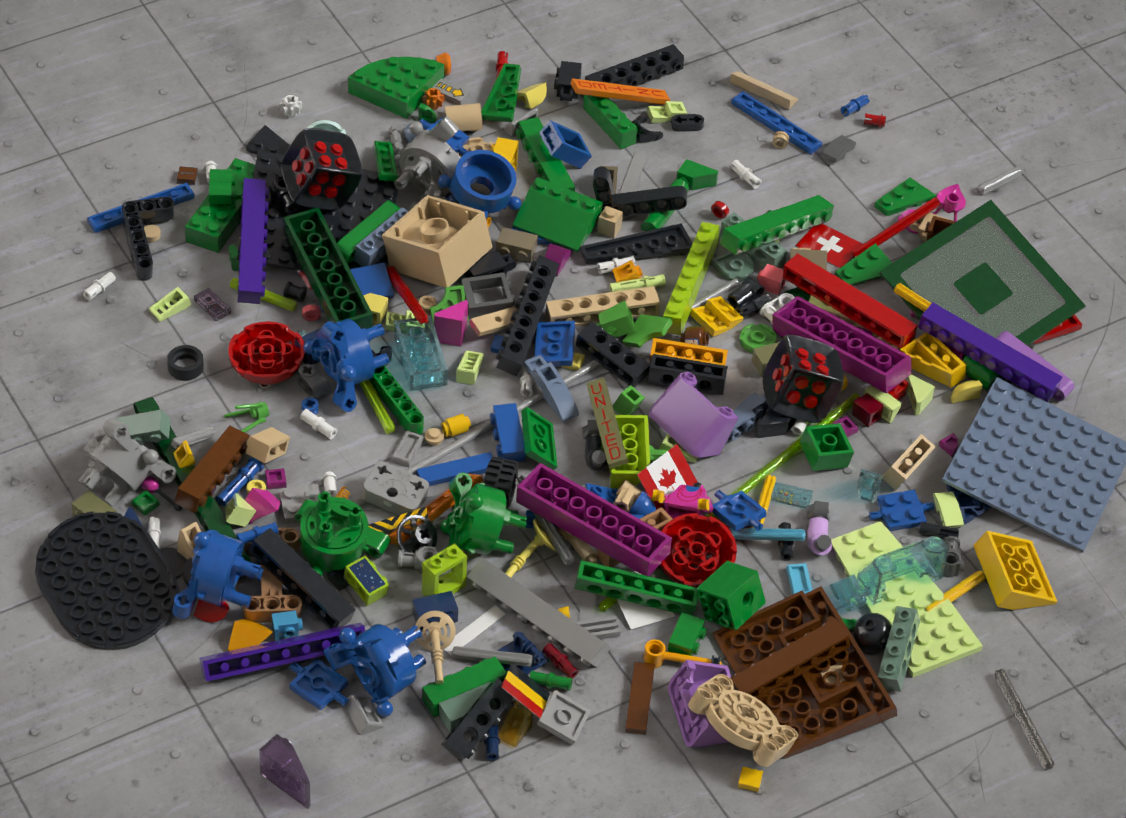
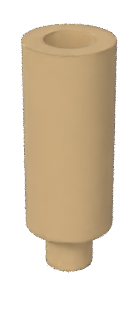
(583, 549)

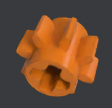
(433, 98)

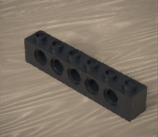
(642, 68)

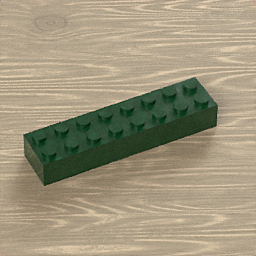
(326, 268)

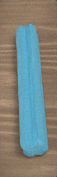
(769, 534)

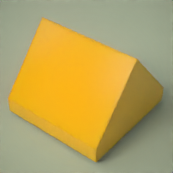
(184, 455)

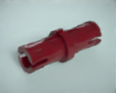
(560, 661)

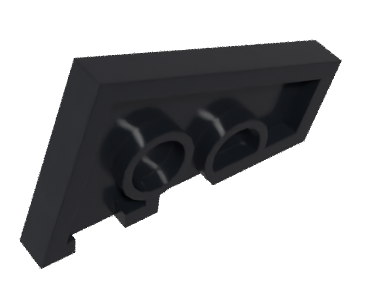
(267, 141)

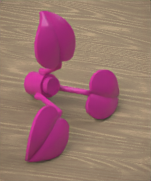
(951, 201)

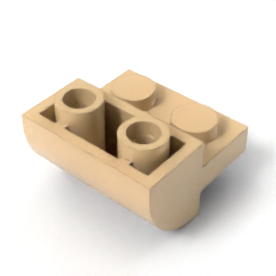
(466, 116)

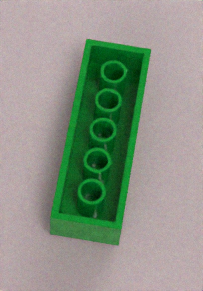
(215, 223)

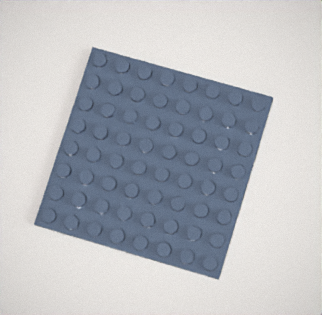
(1038, 464)

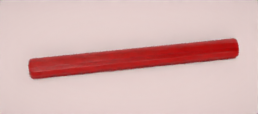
(898, 226)
(407, 295)

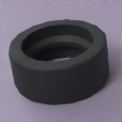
(185, 373)

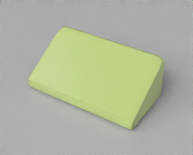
(891, 405)

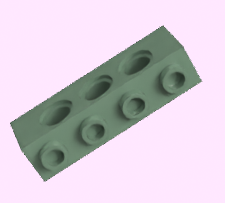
(769, 253)
(899, 648)

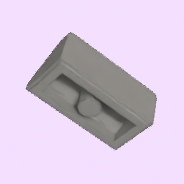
(511, 128)
(363, 713)

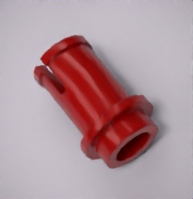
(876, 120)

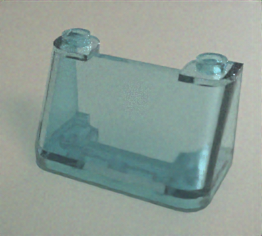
(923, 557)

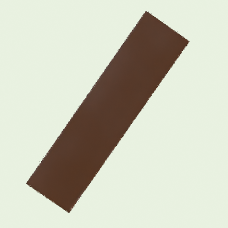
(640, 698)

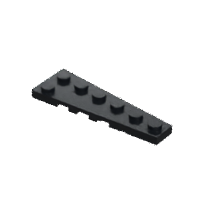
(651, 243)

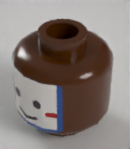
(695, 335)

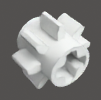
(291, 105)

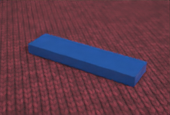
(447, 471)

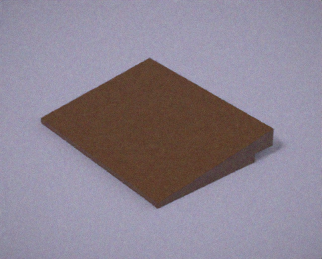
(809, 703)

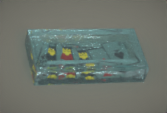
(791, 495)

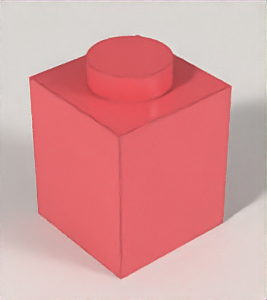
(771, 279)

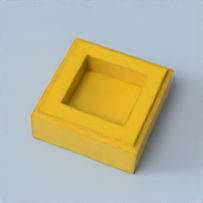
(750, 779)

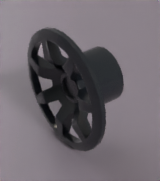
(419, 534)

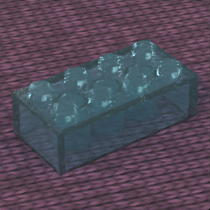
(420, 354)

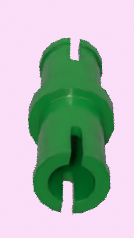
(552, 680)

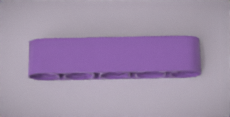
(1066, 385)

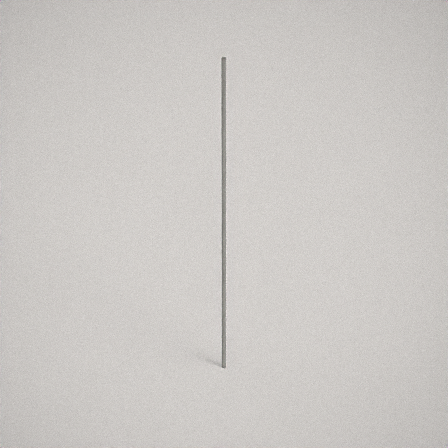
(536, 398)

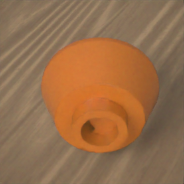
(445, 59)

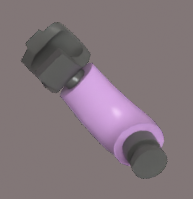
(817, 534)

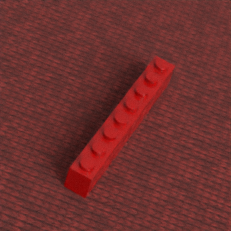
(849, 301)

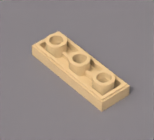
(492, 322)

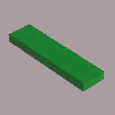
(385, 161)

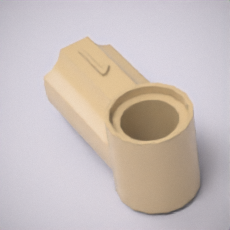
(627, 496)

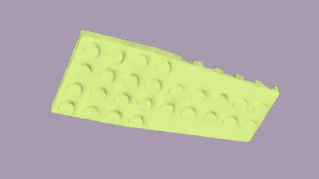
(941, 632)

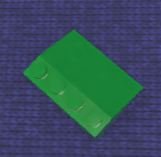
(558, 214)

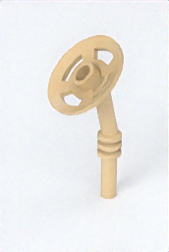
(435, 637)

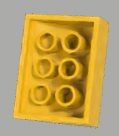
(1013, 571)

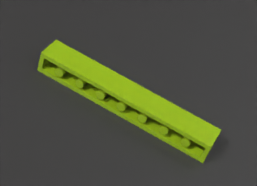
(692, 277)

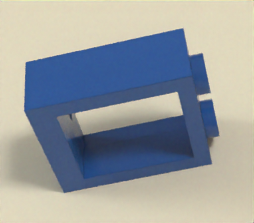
(566, 144)

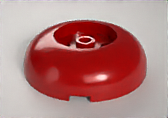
(262, 354)
(698, 538)

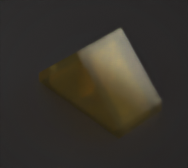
(516, 724)

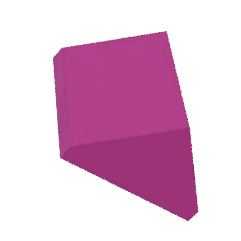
(452, 324)

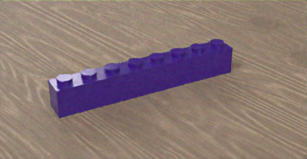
(251, 241)
(990, 352)
(272, 653)

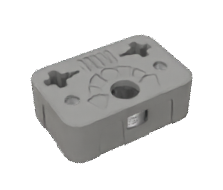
(394, 489)

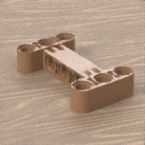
(272, 588)

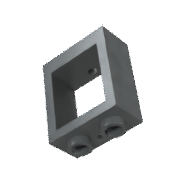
(485, 282)

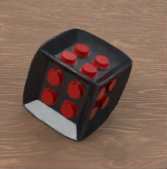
(321, 169)
(803, 379)

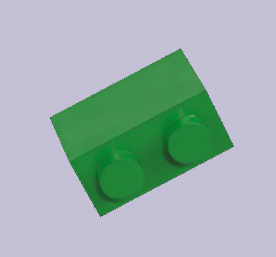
(687, 635)

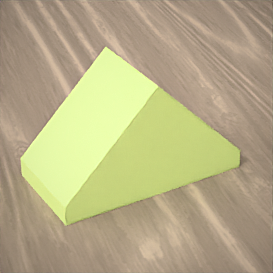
(919, 393)
(238, 511)

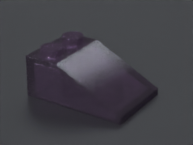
(283, 768)

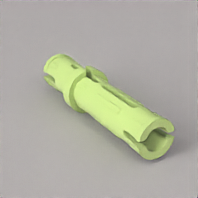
(646, 281)

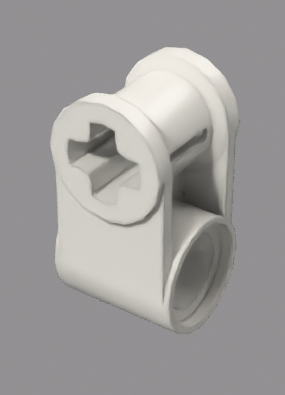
(773, 306)

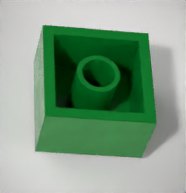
(826, 447)

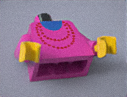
(685, 500)

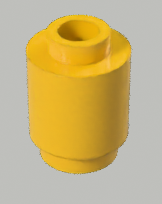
(456, 425)

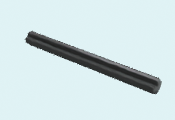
(553, 534)

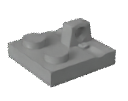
(293, 497)
(563, 717)

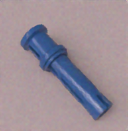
(244, 476)

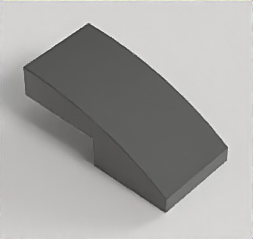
(838, 147)

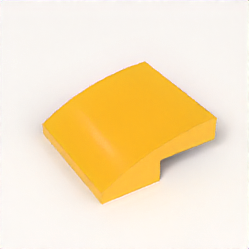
(716, 316)

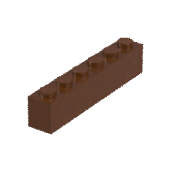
(212, 469)
(792, 660)

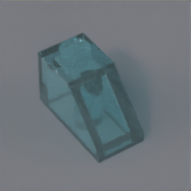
(869, 485)

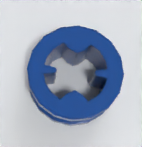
(310, 402)

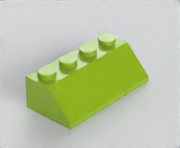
(635, 439)

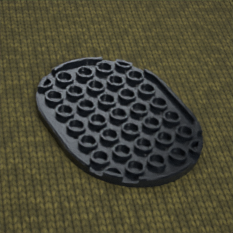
(105, 580)

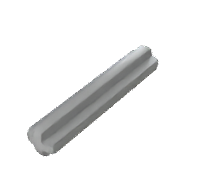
(1000, 180)
(194, 437)

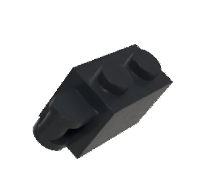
(563, 84)
(491, 264)

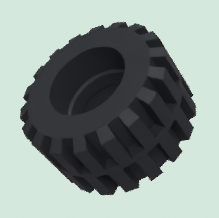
(502, 475)

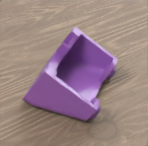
(693, 418)
(694, 727)

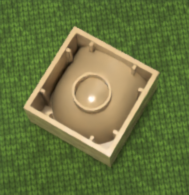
(437, 241)

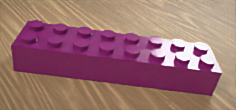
(858, 351)
(593, 520)

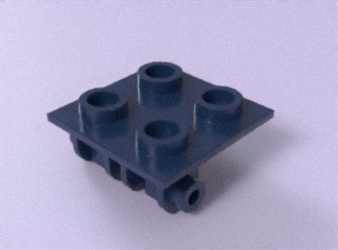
(522, 645)

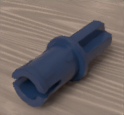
(492, 744)

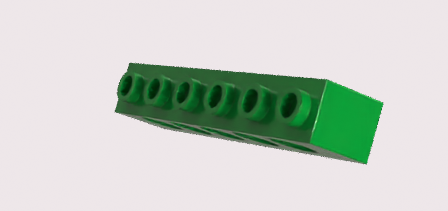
(636, 588)

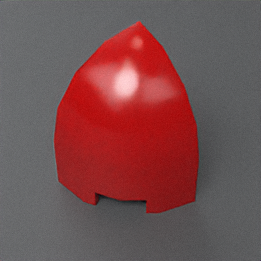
(210, 612)

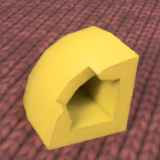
(533, 95)
(966, 391)

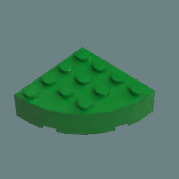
(396, 83)

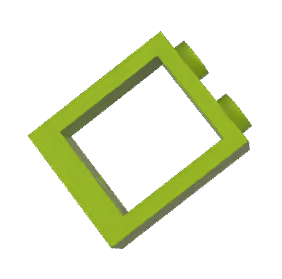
(452, 581)

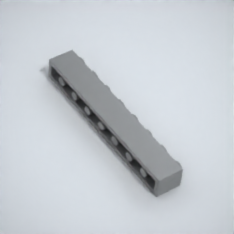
(539, 612)

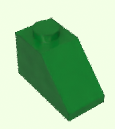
(697, 175)

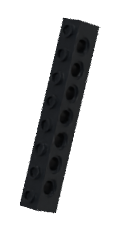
(527, 316)

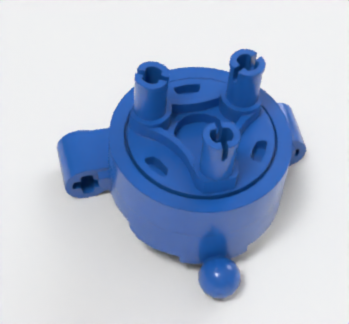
(346, 357)
(215, 573)
(379, 660)

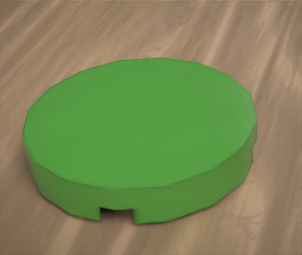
(756, 336)

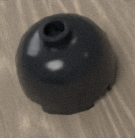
(872, 632)

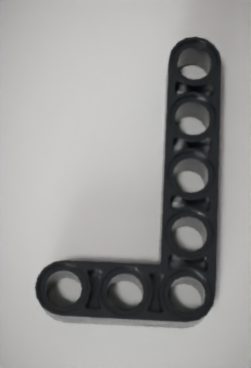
(638, 201)
(136, 214)

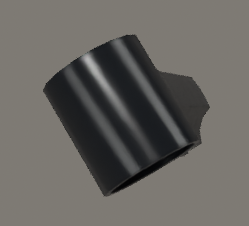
(748, 290)

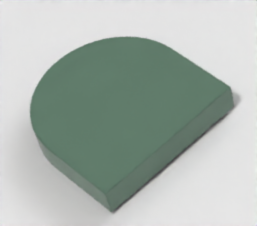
(734, 266)

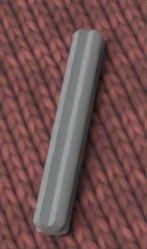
(481, 654)

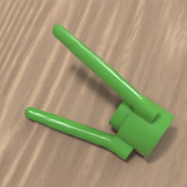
(257, 410)

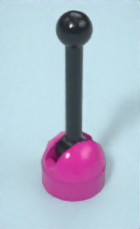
(152, 486)

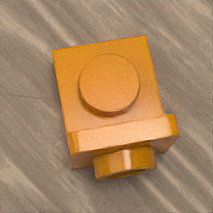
(627, 271)

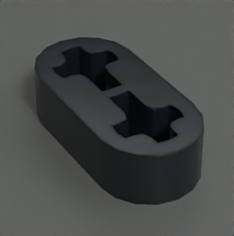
(686, 122)

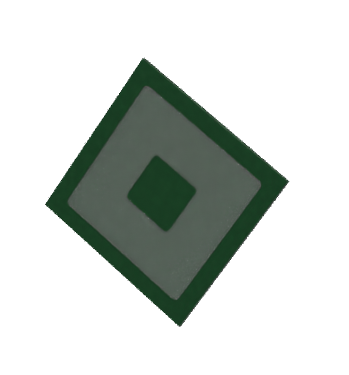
(987, 277)

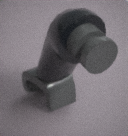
(594, 450)

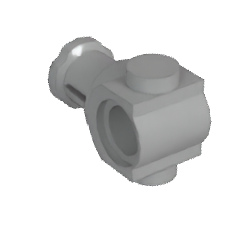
(415, 559)

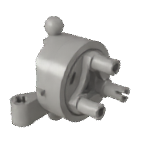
(428, 157)
(121, 461)

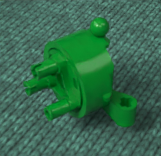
(479, 517)
(336, 533)

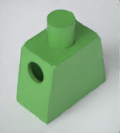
(617, 320)

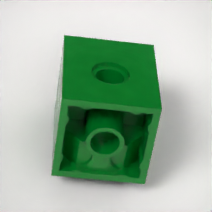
(731, 595)

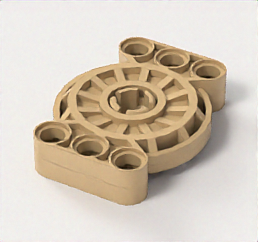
(743, 720)

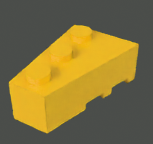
(935, 360)

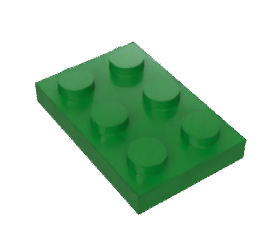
(539, 438)

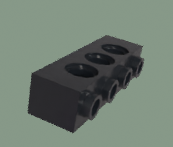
(613, 354)
(709, 376)
(455, 740)

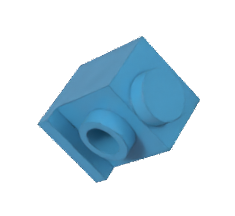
(286, 624)

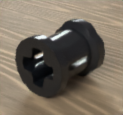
(295, 292)

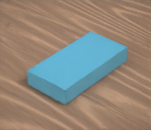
(799, 578)

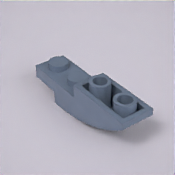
(553, 387)
(748, 411)

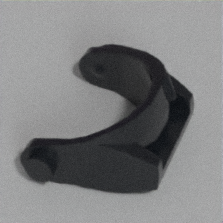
(643, 134)

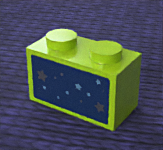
(366, 580)

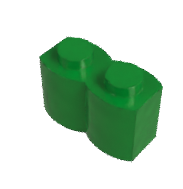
(221, 186)

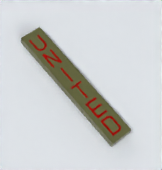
(607, 423)

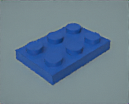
(556, 342)

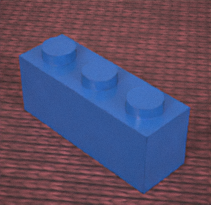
(508, 432)

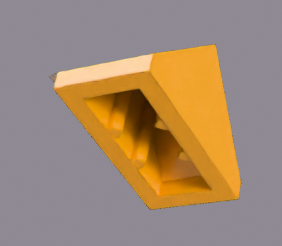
(247, 634)

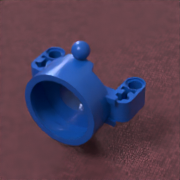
(486, 169)

